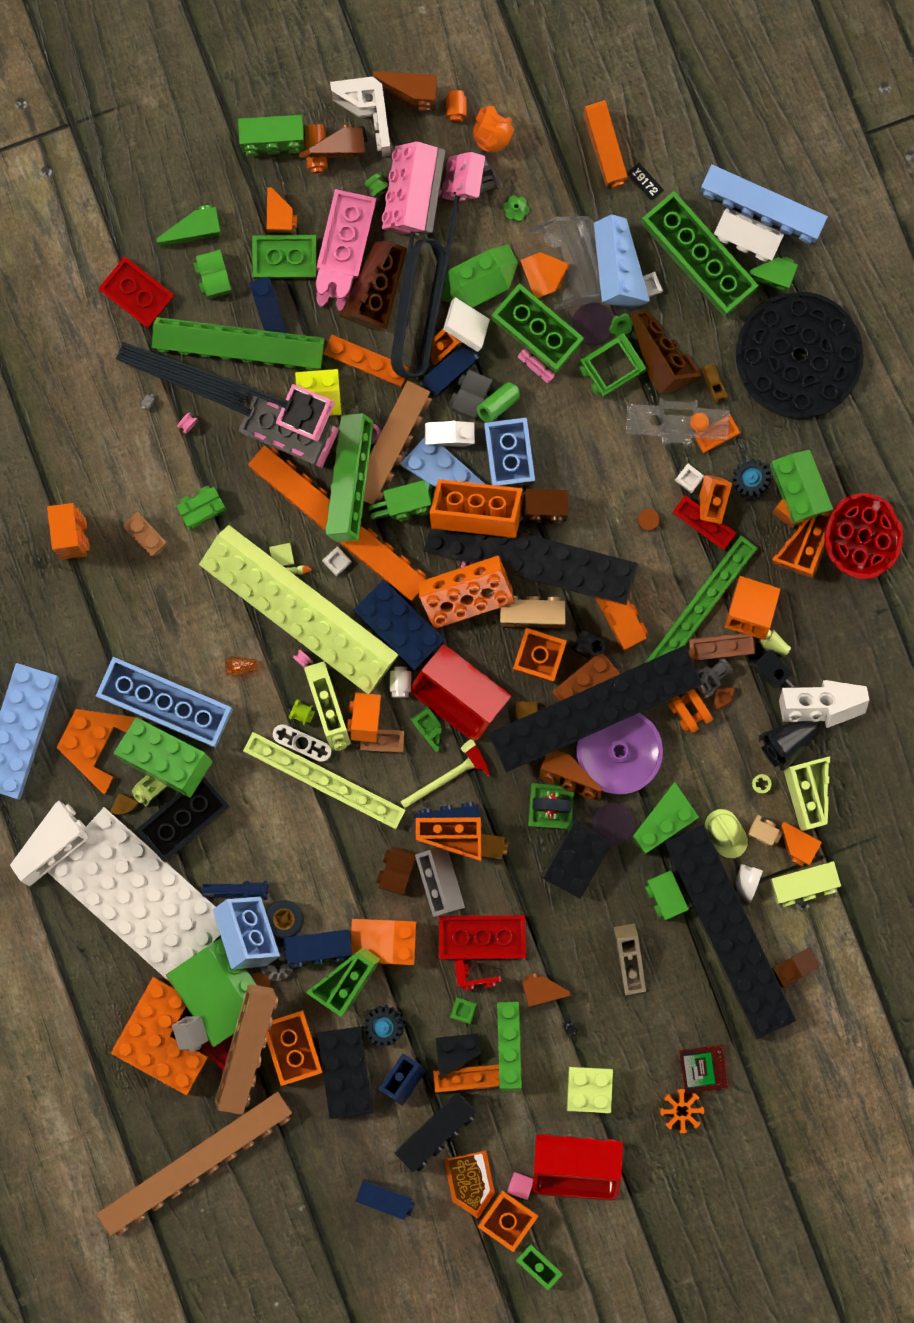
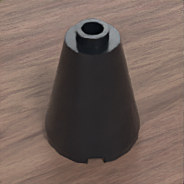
(788, 741)

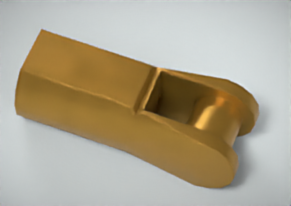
(713, 379)

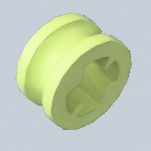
(758, 789)

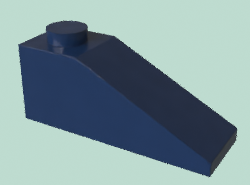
(267, 305)

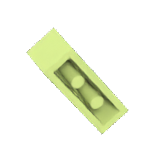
(805, 884)

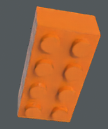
(476, 508)
(67, 531)

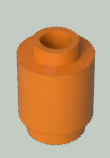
(456, 106)

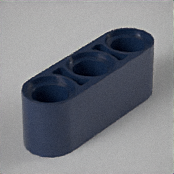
(451, 369)

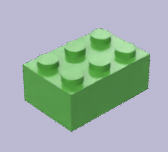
(271, 135)

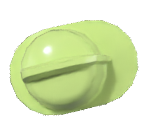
(726, 833)

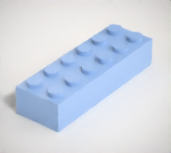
(164, 702)
(22, 724)

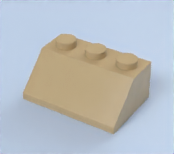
(534, 613)

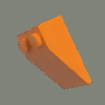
(386, 939)

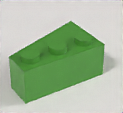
(665, 820)
(345, 983)

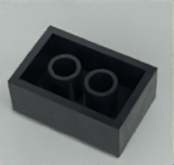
(576, 858)

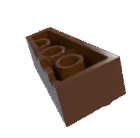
(376, 287)

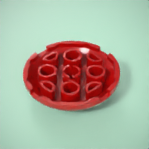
(880, 532)

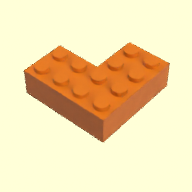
(149, 1039)

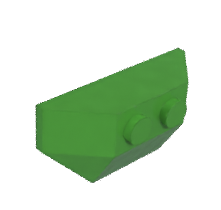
(481, 277)

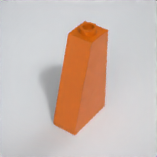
(605, 144)

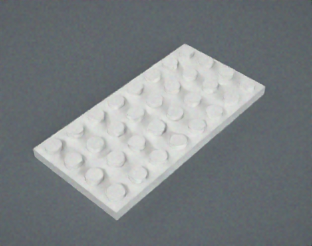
(137, 894)

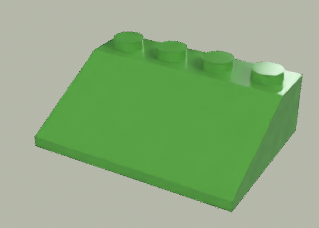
(212, 990)

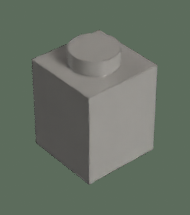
(190, 1033)

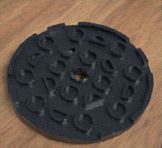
(806, 324)

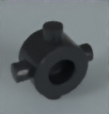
(571, 1029)

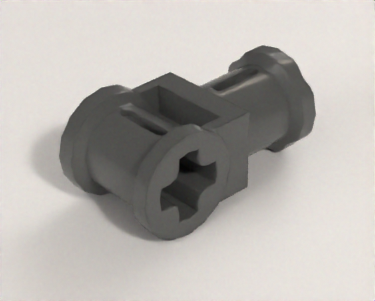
(489, 176)
(711, 676)

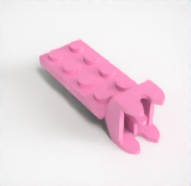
(343, 246)

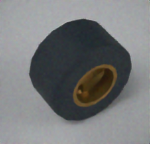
(278, 919)

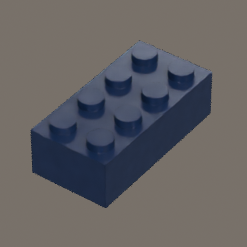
(398, 625)

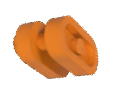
(688, 722)

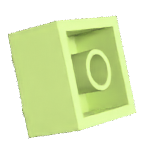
(589, 1089)

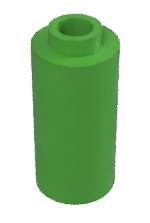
(498, 402)

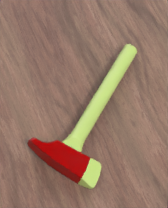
(473, 761)

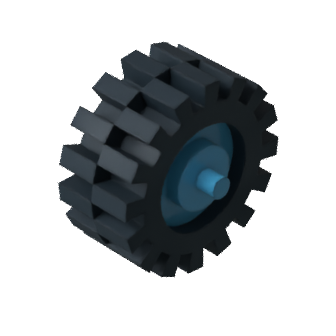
(752, 479)
(384, 1025)

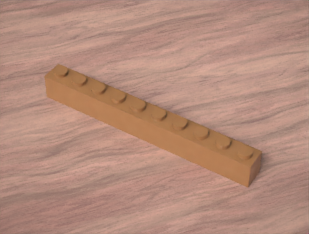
(194, 1163)

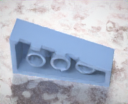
(618, 264)

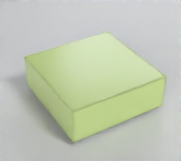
(282, 554)

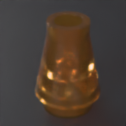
(238, 666)

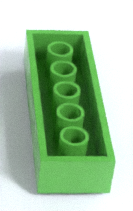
(699, 254)

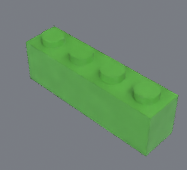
(509, 1047)

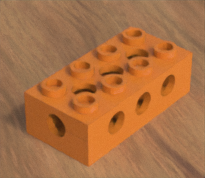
(466, 592)

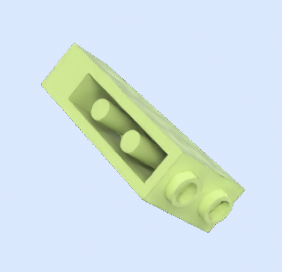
(327, 706)

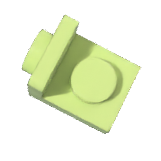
(147, 790)

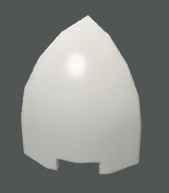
(747, 882)

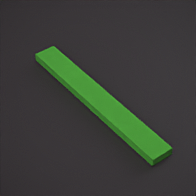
(706, 597)

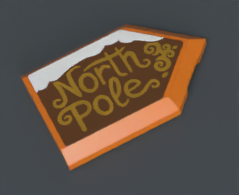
(470, 1181)

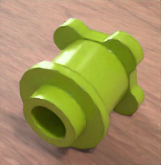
(302, 712)

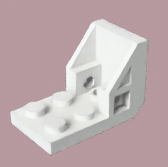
(354, 95)

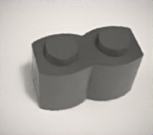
(471, 394)

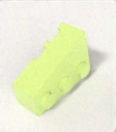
(809, 792)

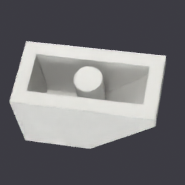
(450, 433)

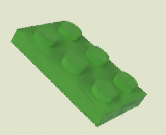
(284, 256)

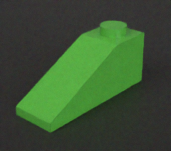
(196, 226)

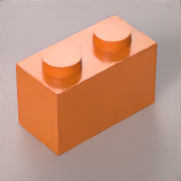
(365, 717)

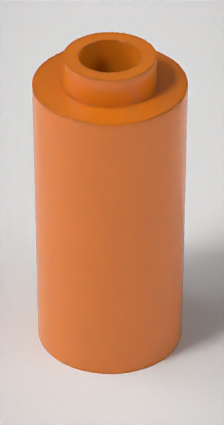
(314, 134)

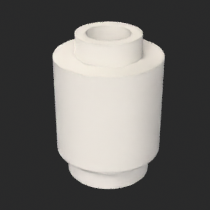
(400, 682)

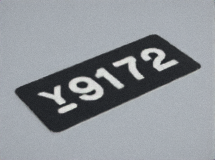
(645, 181)

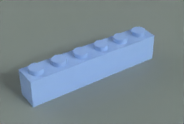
(763, 204)

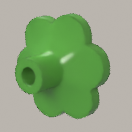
(516, 213)
(621, 324)

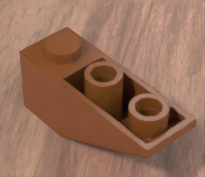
(567, 773)

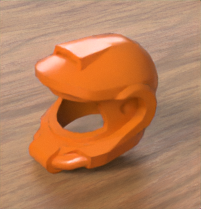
(492, 130)

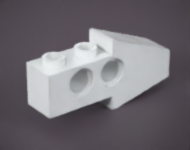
(830, 703)

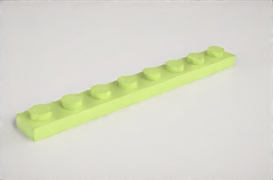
(324, 780)

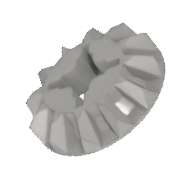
(284, 971)

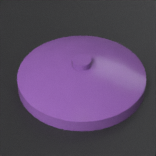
(622, 755)

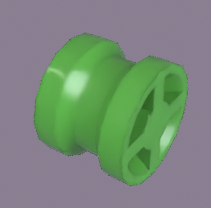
(377, 184)

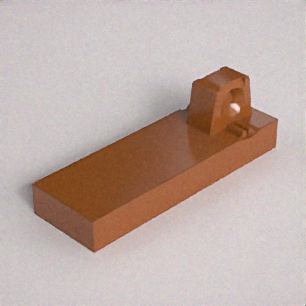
(722, 646)

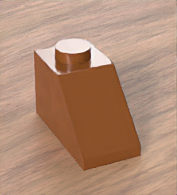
(541, 990)

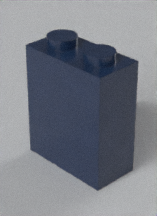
(385, 1199)

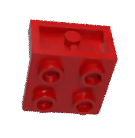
(462, 972)

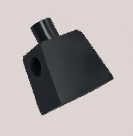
(766, 663)

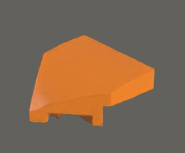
(544, 273)

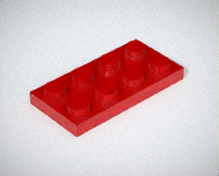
(482, 937)

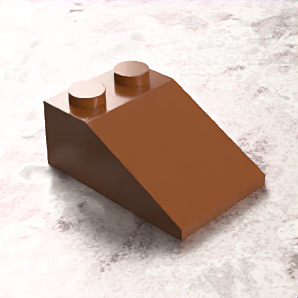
(410, 88)

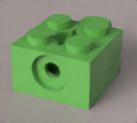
(405, 502)

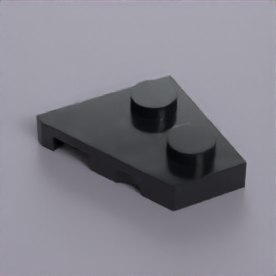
(456, 1052)

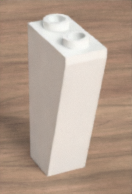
(49, 844)

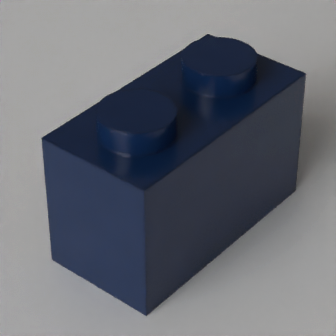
(402, 1079)

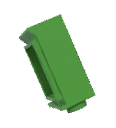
(598, 385)

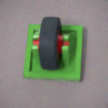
(550, 806)

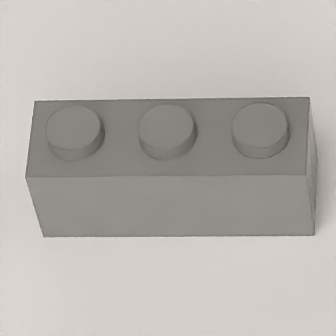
(439, 881)

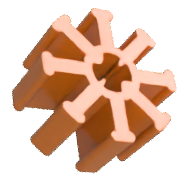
(681, 1103)

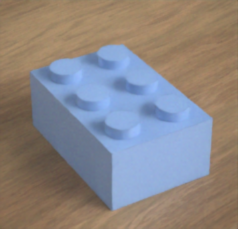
(509, 453)
(246, 932)

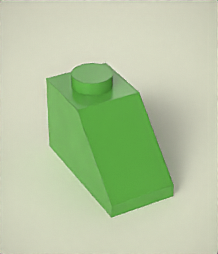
(775, 273)

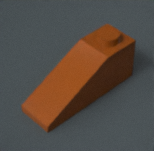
(342, 143)

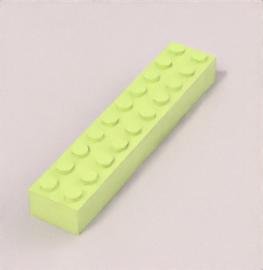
(298, 609)

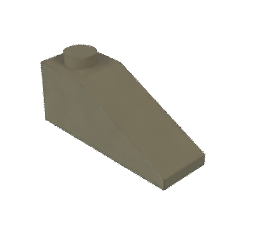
(630, 959)

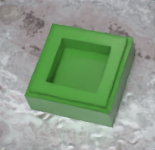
(463, 1010)

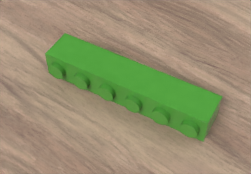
(349, 478)

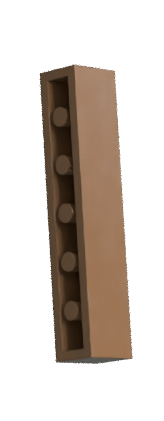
(393, 439)
(246, 1049)

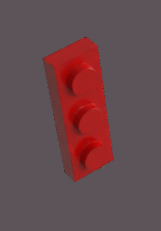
(716, 533)

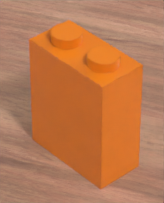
(752, 607)

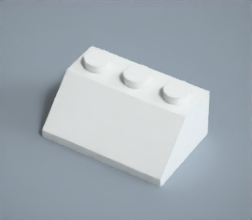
(748, 234)

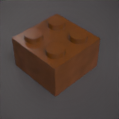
(546, 506)

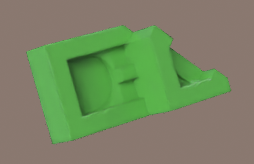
(428, 727)

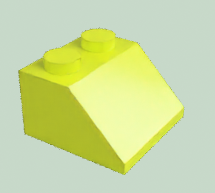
(324, 384)

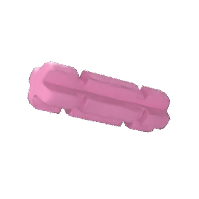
(536, 365)

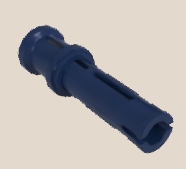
(236, 890)

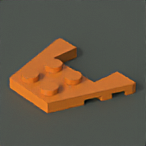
(86, 739)

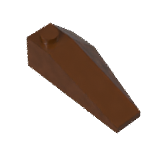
(664, 362)

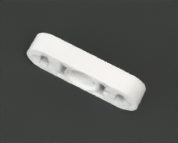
(285, 741)

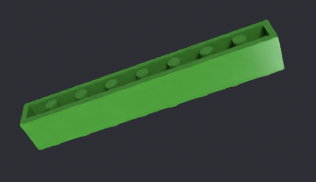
(238, 343)

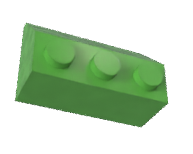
(800, 486)

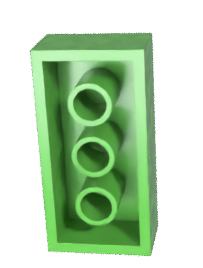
(537, 328)
(163, 757)

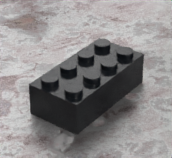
(182, 820)
(345, 1072)
(435, 1132)

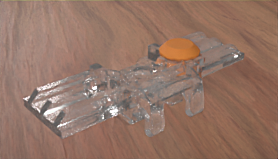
(676, 428)

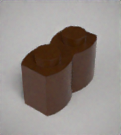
(397, 870)

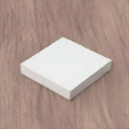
(466, 324)

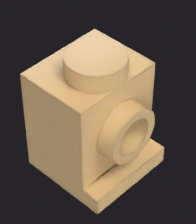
(764, 831)

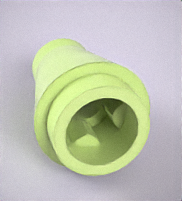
(775, 643)

